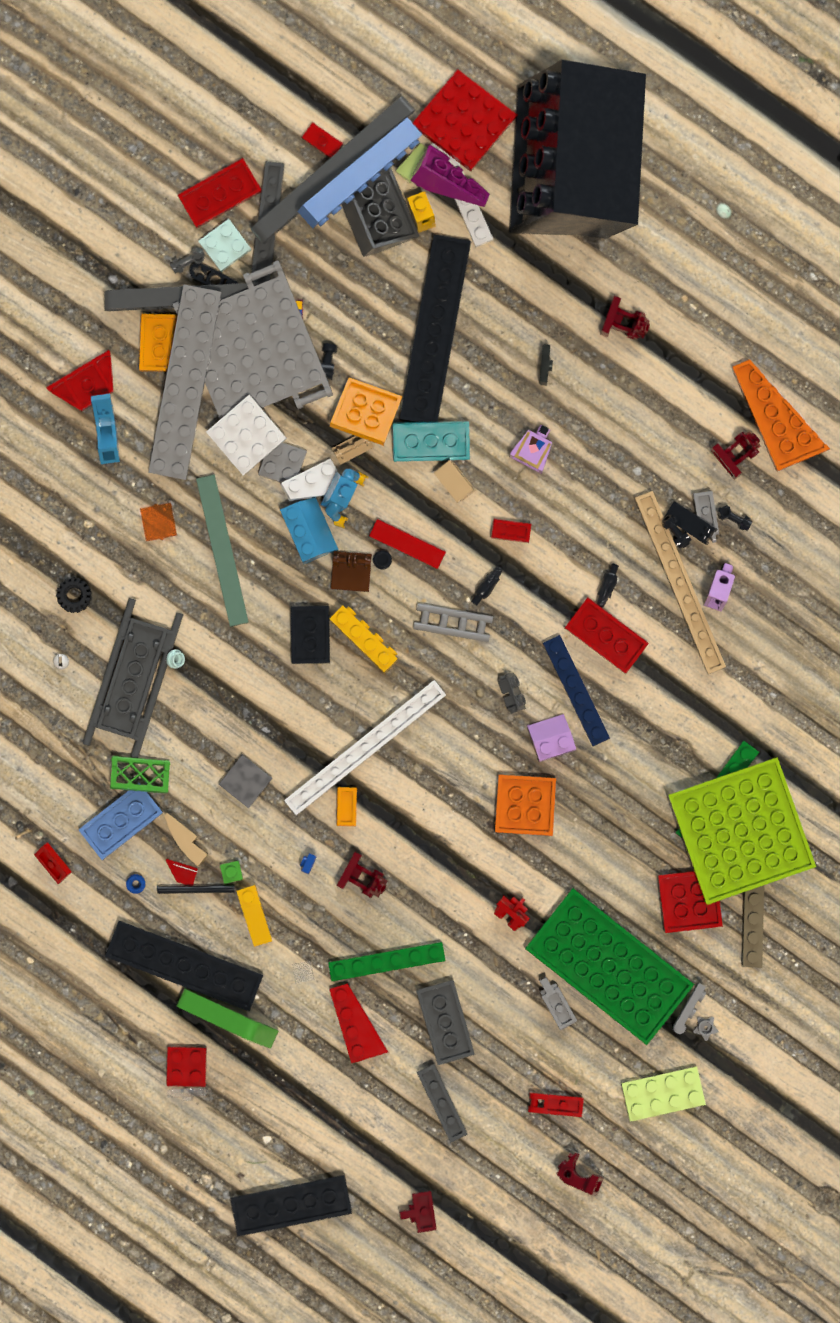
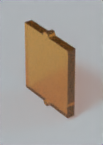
(158, 522)

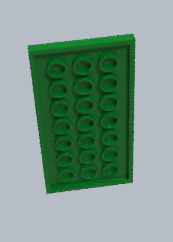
(609, 966)

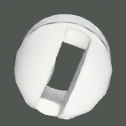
(65, 661)

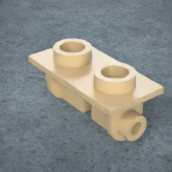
(351, 448)

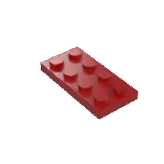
(219, 193)
(606, 635)

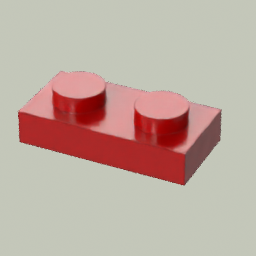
(53, 863)

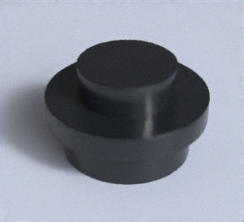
(382, 560)

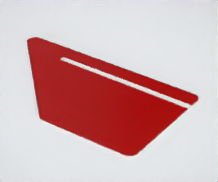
(182, 873)

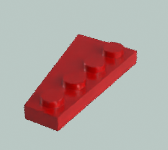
(358, 1032)

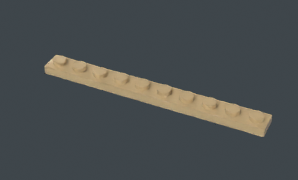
(680, 583)

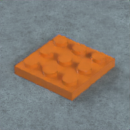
(525, 805)

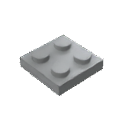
(282, 463)

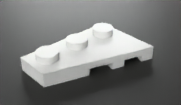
(311, 482)

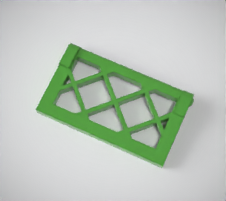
(134, 787)

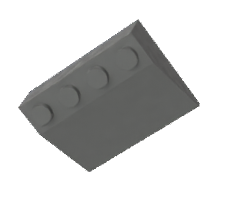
(380, 216)

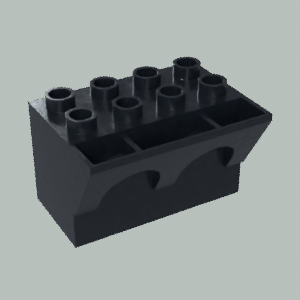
(577, 151)

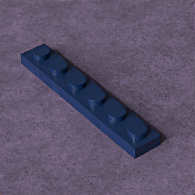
(576, 690)

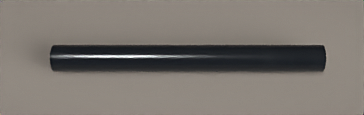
(196, 889)

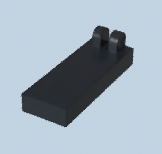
(691, 523)

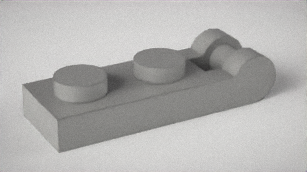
(688, 1010)

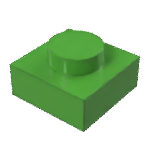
(231, 872)

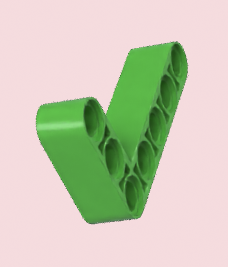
(227, 1019)

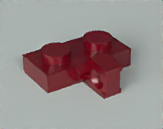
(421, 1212)

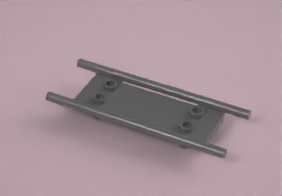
(132, 678)

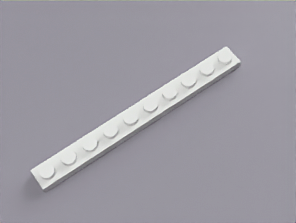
(365, 747)

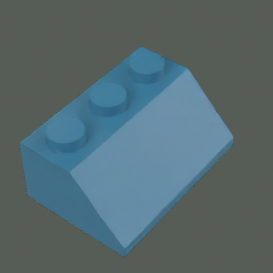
(309, 530)

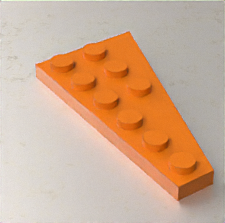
(780, 425)

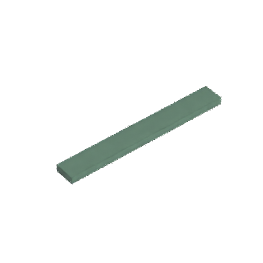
(222, 550)

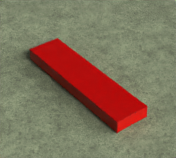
(407, 544)

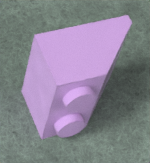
(551, 738)

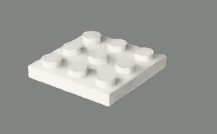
(246, 435)

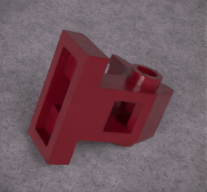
(615, 315)
(750, 445)
(352, 873)
(589, 1185)

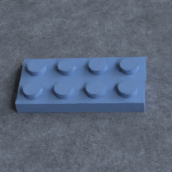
(120, 822)

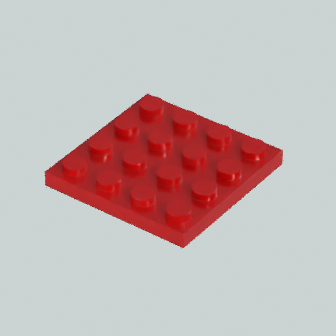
(464, 120)

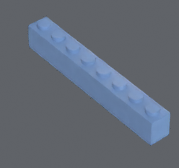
(359, 173)

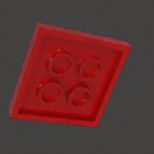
(684, 904)

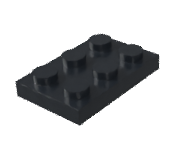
(310, 635)

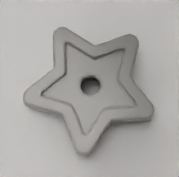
(710, 1030)

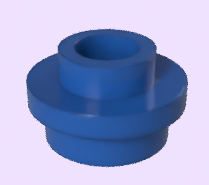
(129, 884)

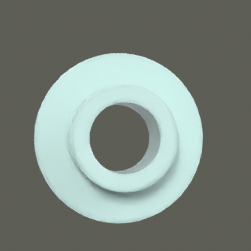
(175, 659)

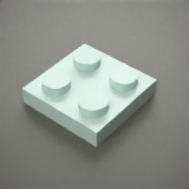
(224, 245)

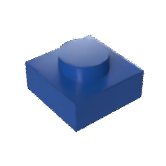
(307, 863)

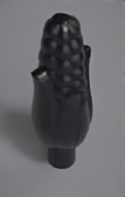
(607, 585)
(486, 587)

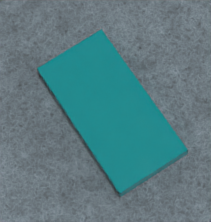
(431, 441)

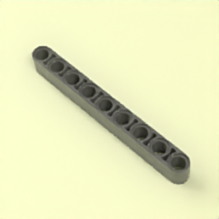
(159, 297)

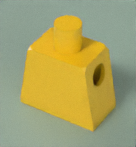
(421, 211)

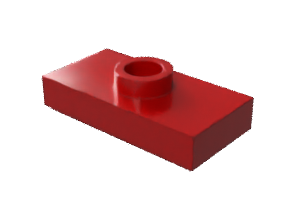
(322, 140)
(511, 531)

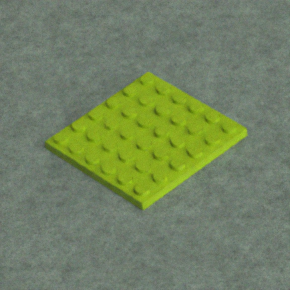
(741, 831)

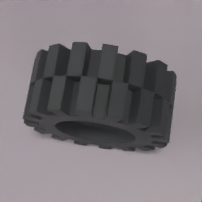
(85, 595)

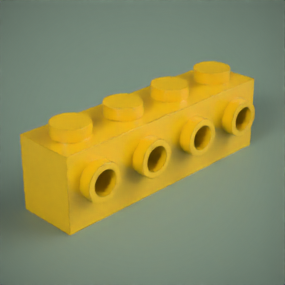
(363, 639)

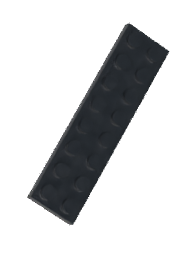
(184, 965)

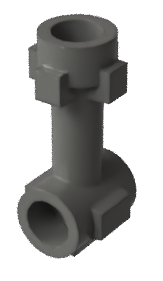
(197, 256)

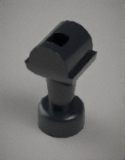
(328, 367)

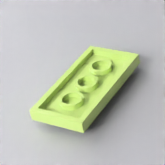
(663, 1094)

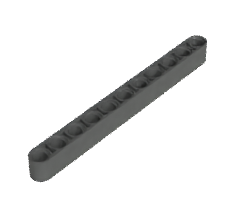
(361, 143)

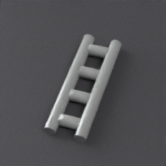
(443, 629)

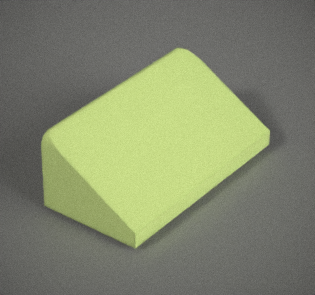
(407, 168)

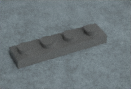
(442, 1103)

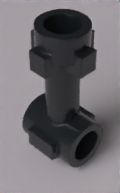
(725, 513)
(681, 539)

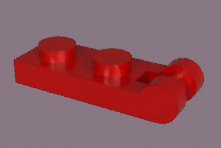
(556, 1105)

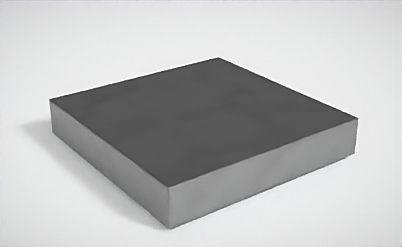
(245, 781)

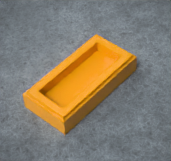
(346, 806)

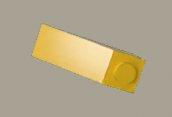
(254, 915)

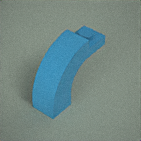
(106, 429)

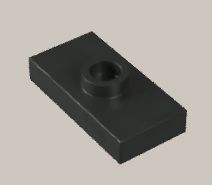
(546, 365)

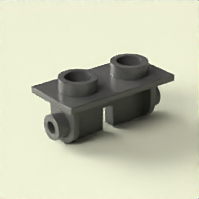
(511, 684)

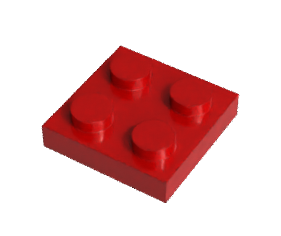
(186, 1066)

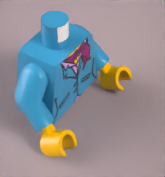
(340, 494)

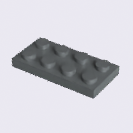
(445, 1022)

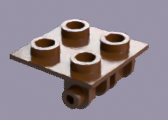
(351, 571)

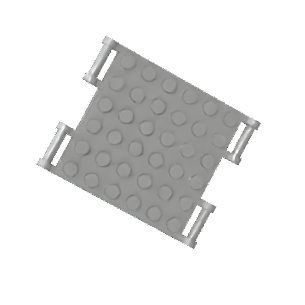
(262, 347)

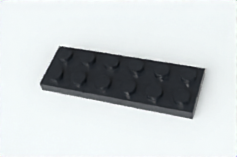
(291, 1205)

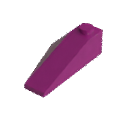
(441, 177)

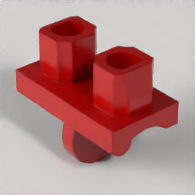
(514, 909)

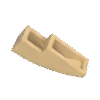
(185, 840)

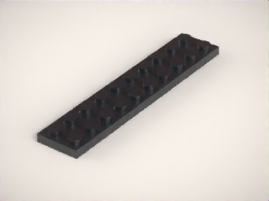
(435, 329)

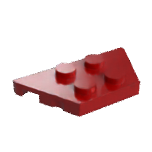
(86, 381)

